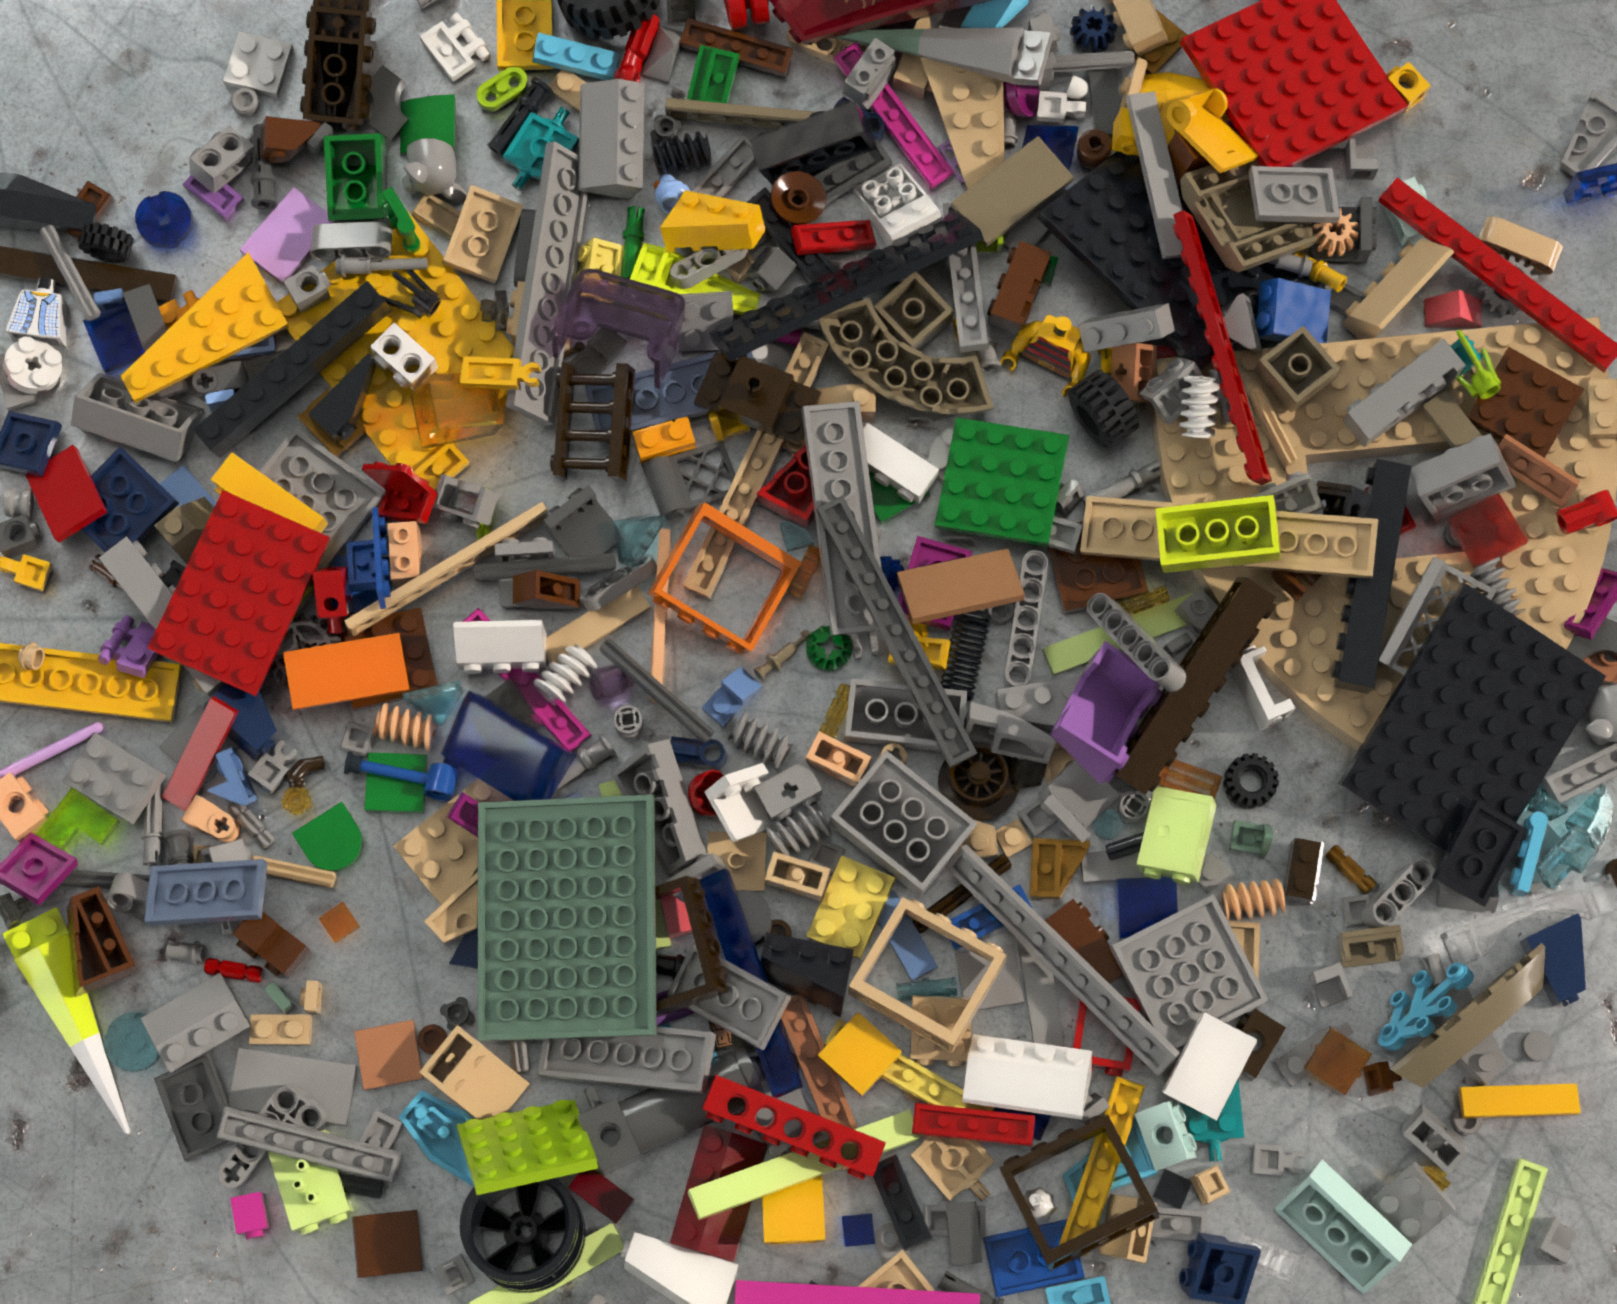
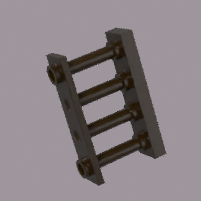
(617, 436)

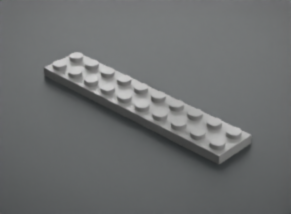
(548, 280)

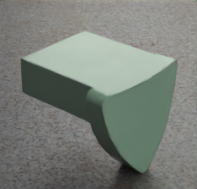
(1251, 838)

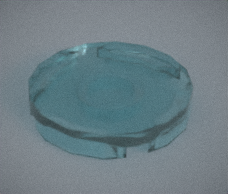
(129, 1043)

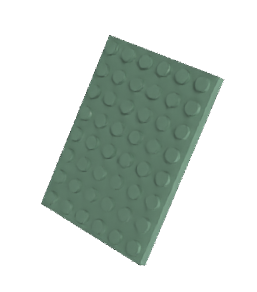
(566, 918)

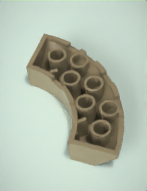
(901, 371)
(1474, 1020)

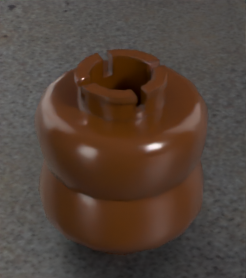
(1093, 148)

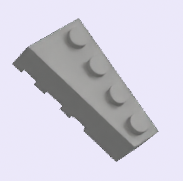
(657, 774)

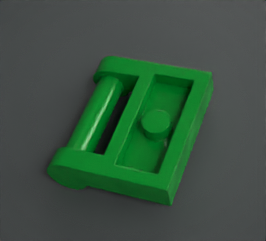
(399, 218)

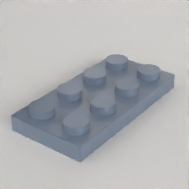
(206, 892)

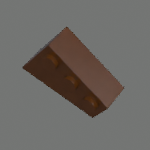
(1018, 287)
(96, 943)

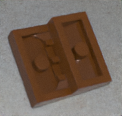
(386, 1243)

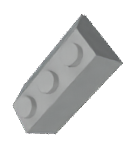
(1462, 477)
(195, 1022)

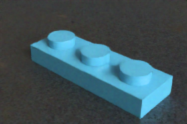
(575, 57)

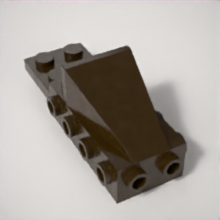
(338, 62)

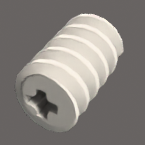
(1200, 407)
(564, 674)

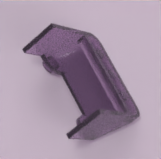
(625, 308)

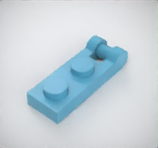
(1529, 851)

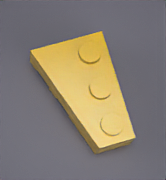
(712, 221)

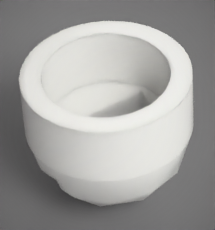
(1077, 88)

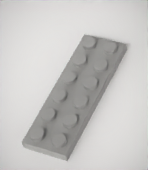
(668, 1061)

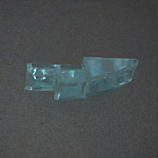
(1585, 836)

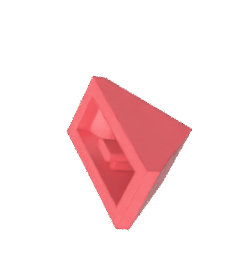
(1453, 310)
(676, 917)

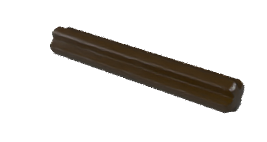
(961, 893)

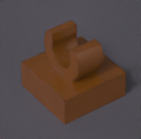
(1380, 1078)

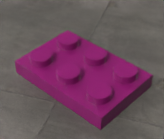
(932, 552)

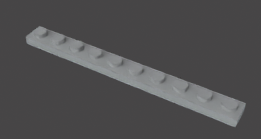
(1062, 960)

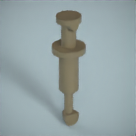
(778, 658)

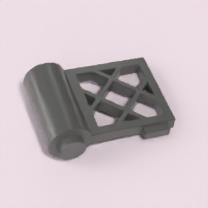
(669, 485)

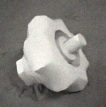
(1040, 1204)

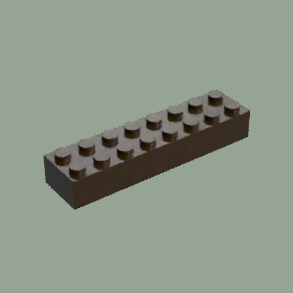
(1205, 666)

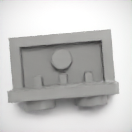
(1295, 494)

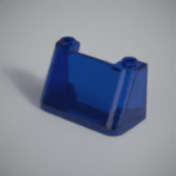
(505, 751)

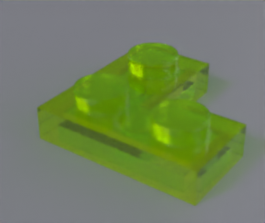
(77, 813)

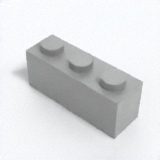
(1126, 327)

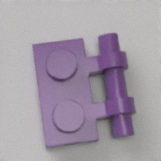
(134, 658)

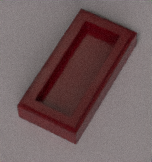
(601, 1194)

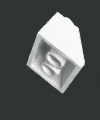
(500, 646)

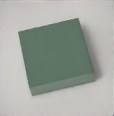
(279, 997)

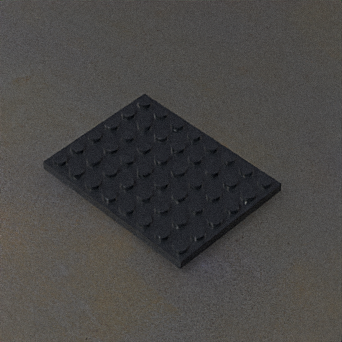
(1113, 232)
(1471, 720)

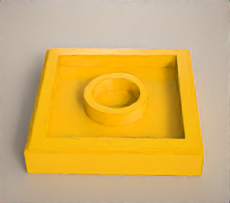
(859, 1054)

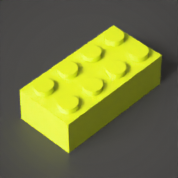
(1218, 534)

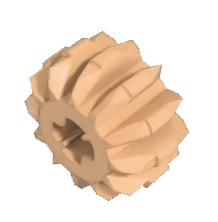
(1332, 241)

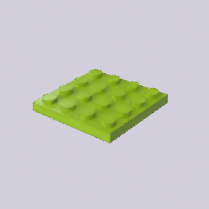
(526, 1146)

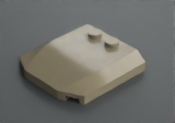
(1227, 217)

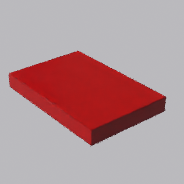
(67, 494)

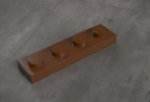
(752, 50)

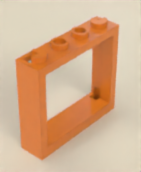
(747, 539)

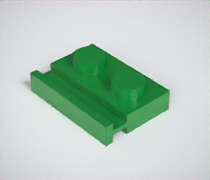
(713, 75)

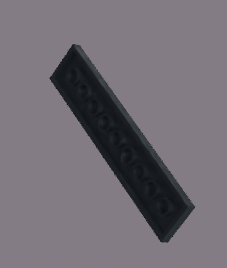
(845, 286)

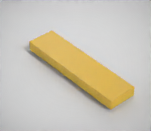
(1519, 1101)

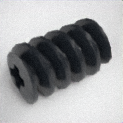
(681, 152)

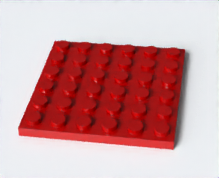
(1293, 77)

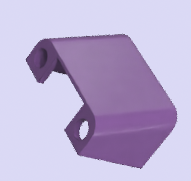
(1105, 712)

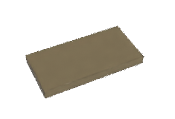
(1013, 190)

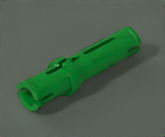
(633, 237)

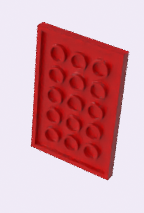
(239, 593)

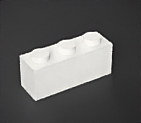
(898, 466)

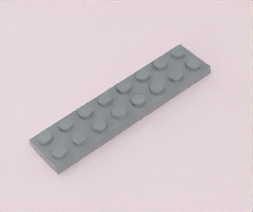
(836, 469)

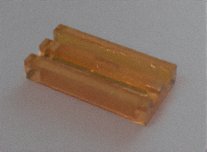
(1193, 770)

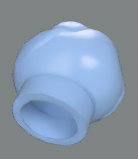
(668, 192)

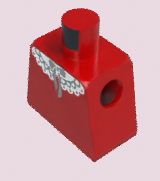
(333, 583)

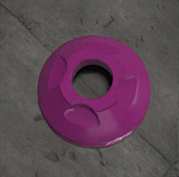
(1021, 99)

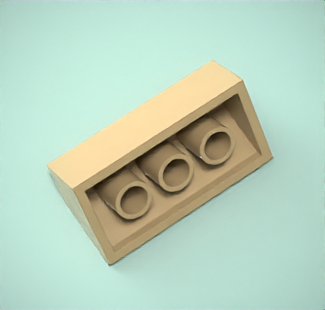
(1396, 289)

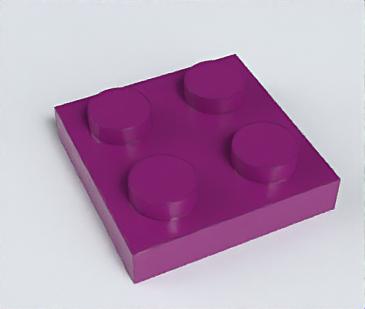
(35, 868)

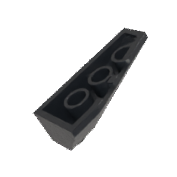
(36, 205)

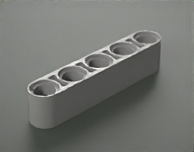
(1032, 609)
(1136, 642)

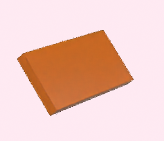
(346, 671)

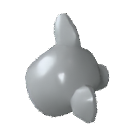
(432, 170)
(1603, 716)

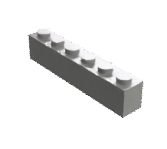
(147, 590)

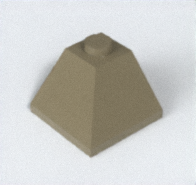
(184, 526)

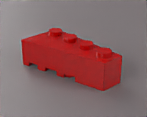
(790, 491)

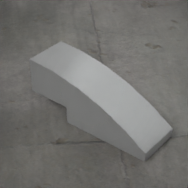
(1007, 734)

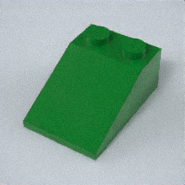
(355, 176)

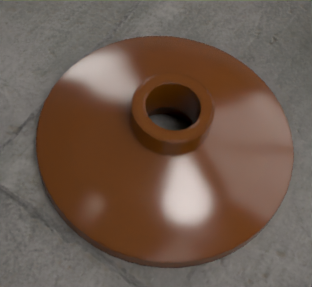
(800, 187)

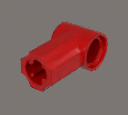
(1594, 510)

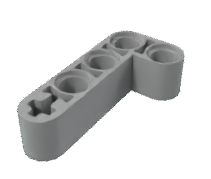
(278, 1111)

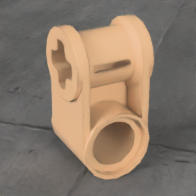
(208, 819)

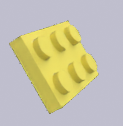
(851, 906)

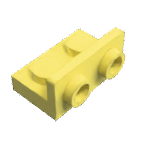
(601, 256)

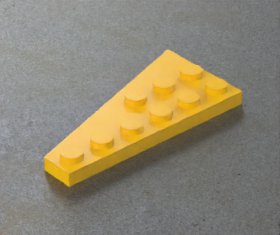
(220, 324)

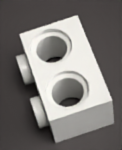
(409, 353)

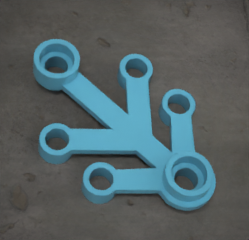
(1422, 1008)

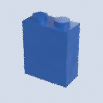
(1290, 305)

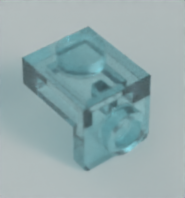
(1543, 803)

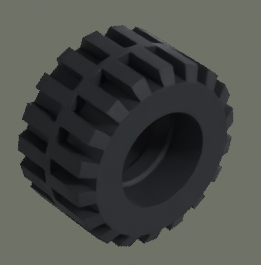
(1103, 408)

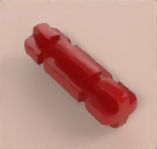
(233, 970)

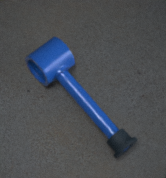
(438, 782)

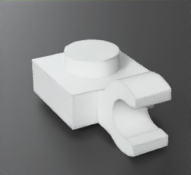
(1054, 107)

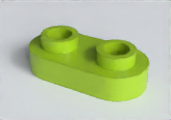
(500, 88)

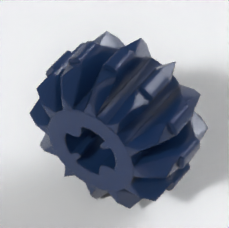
(1095, 21)

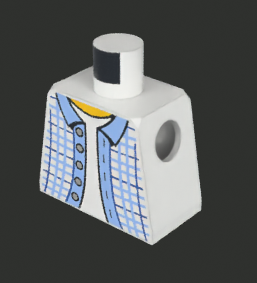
(40, 315)

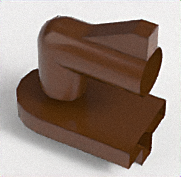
(1291, 585)

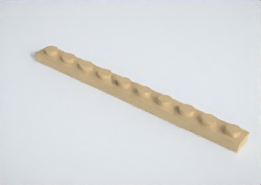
(750, 477)

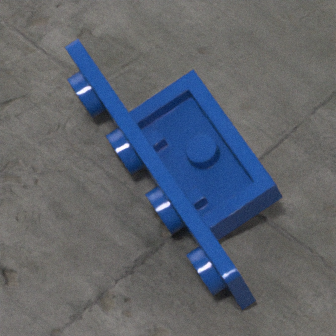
(367, 564)

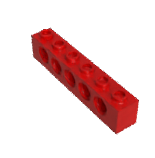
(868, 1148)

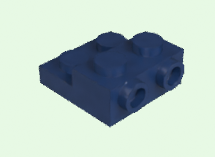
(1219, 1269)

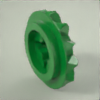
(817, 655)

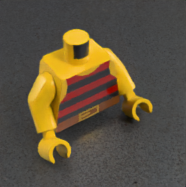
(1053, 345)

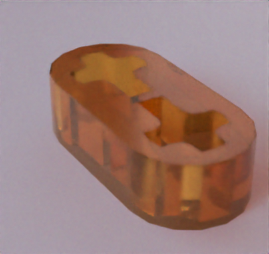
(805, 572)

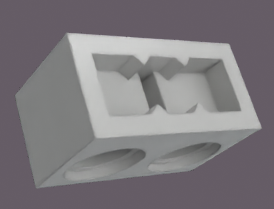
(224, 163)

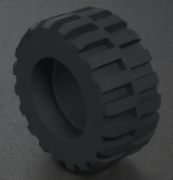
(607, 17)

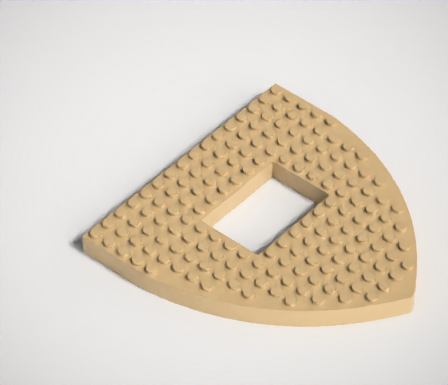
(1550, 573)

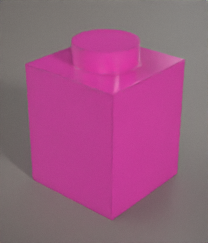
(250, 1215)

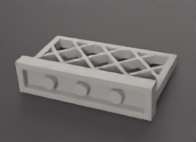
(1417, 606)

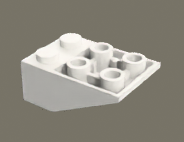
(896, 204)

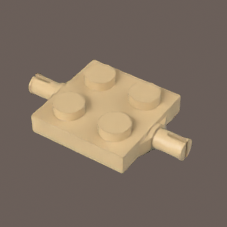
(953, 1165)

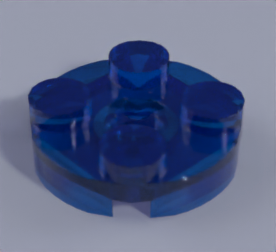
(165, 235)

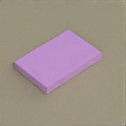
(285, 236)

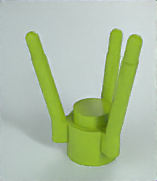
(1484, 382)

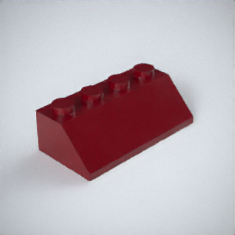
(716, 1156)

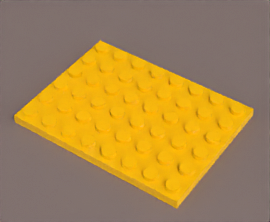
(447, 336)

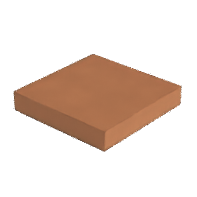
(388, 1055)

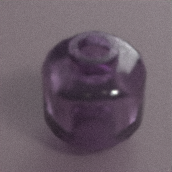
(610, 684)

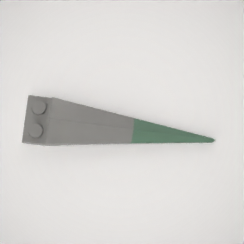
(996, 52)

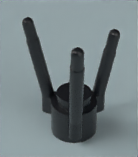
(425, 299)

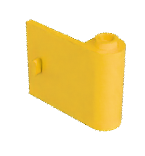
(1201, 125)

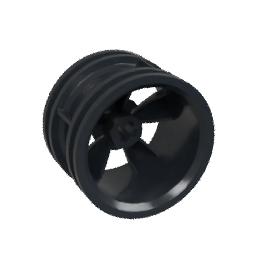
(550, 1267)

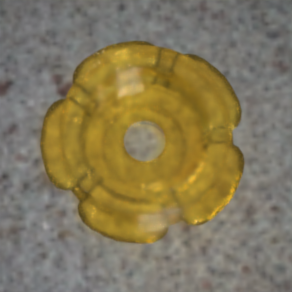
(288, 800)

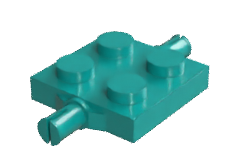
(529, 145)
(1212, 1131)

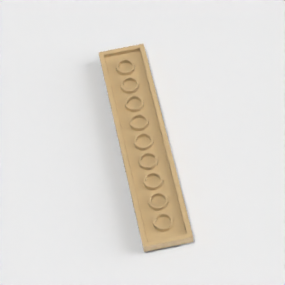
(1306, 540)

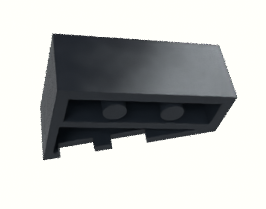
(808, 968)

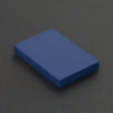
(1018, 1264)

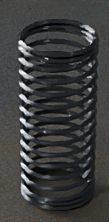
(963, 618)

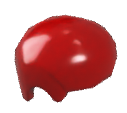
(696, 790)

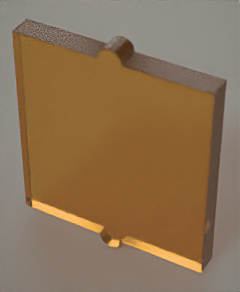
(1337, 1060)

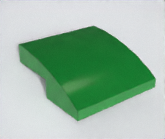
(428, 119)

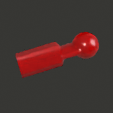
(637, 50)

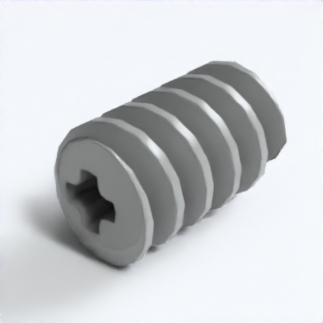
(1490, 576)
(760, 740)
(799, 831)

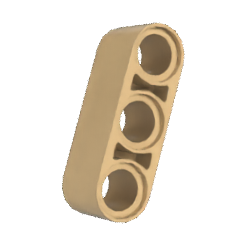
(1513, 239)

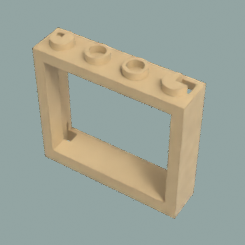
(904, 1014)

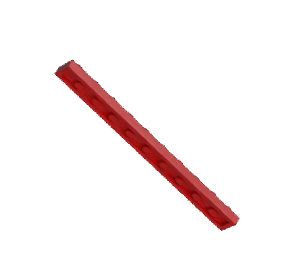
(1500, 274)
(1224, 357)

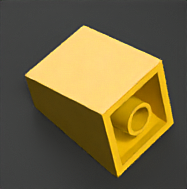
(795, 1214)

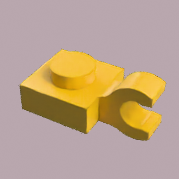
(28, 572)

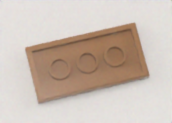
(960, 586)

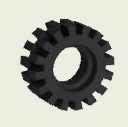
(106, 242)
(1256, 764)

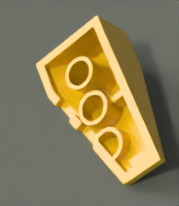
(1173, 87)

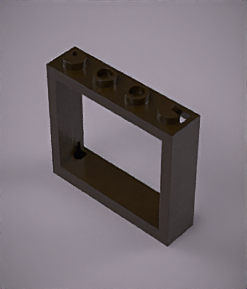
(706, 945)
(1099, 1235)

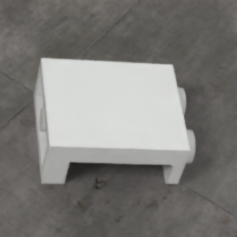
(1255, 693)

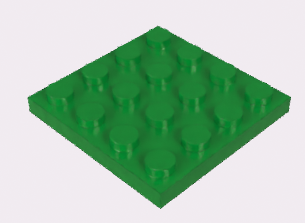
(1002, 481)

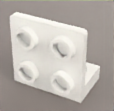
(737, 803)

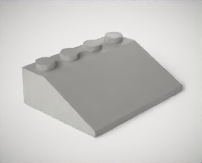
(902, 823)

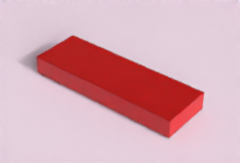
(833, 237)

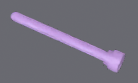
(52, 749)

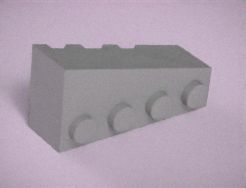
(1403, 393)

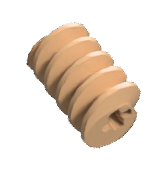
(405, 727)
(1253, 898)

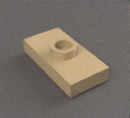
(1133, 83)

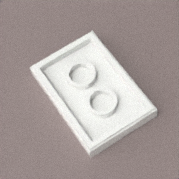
(1209, 1065)

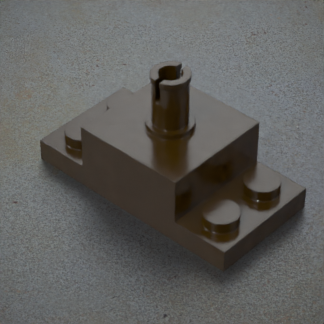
(756, 396)

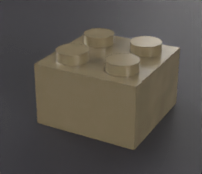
(914, 312)
(1297, 369)

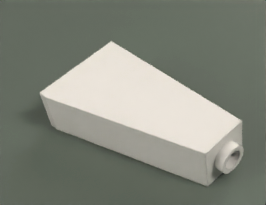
(678, 1271)

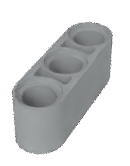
(351, 239)
(1410, 889)

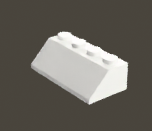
(1027, 1076)

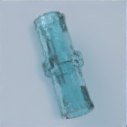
(927, 988)

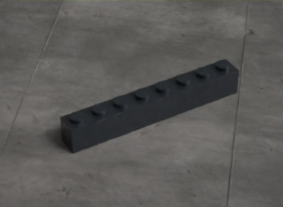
(292, 369)
(1369, 597)

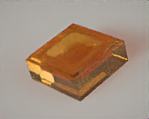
(339, 922)

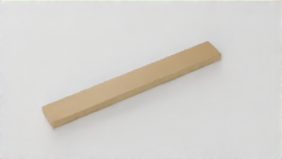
(446, 569)

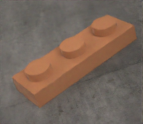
(1537, 471)

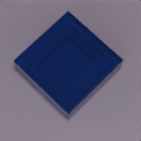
(858, 1230)

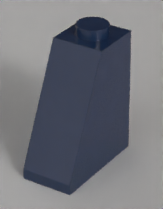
(253, 726)
(1563, 959)

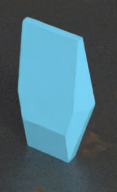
(993, 13)
(435, 1131)

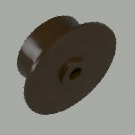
(979, 784)

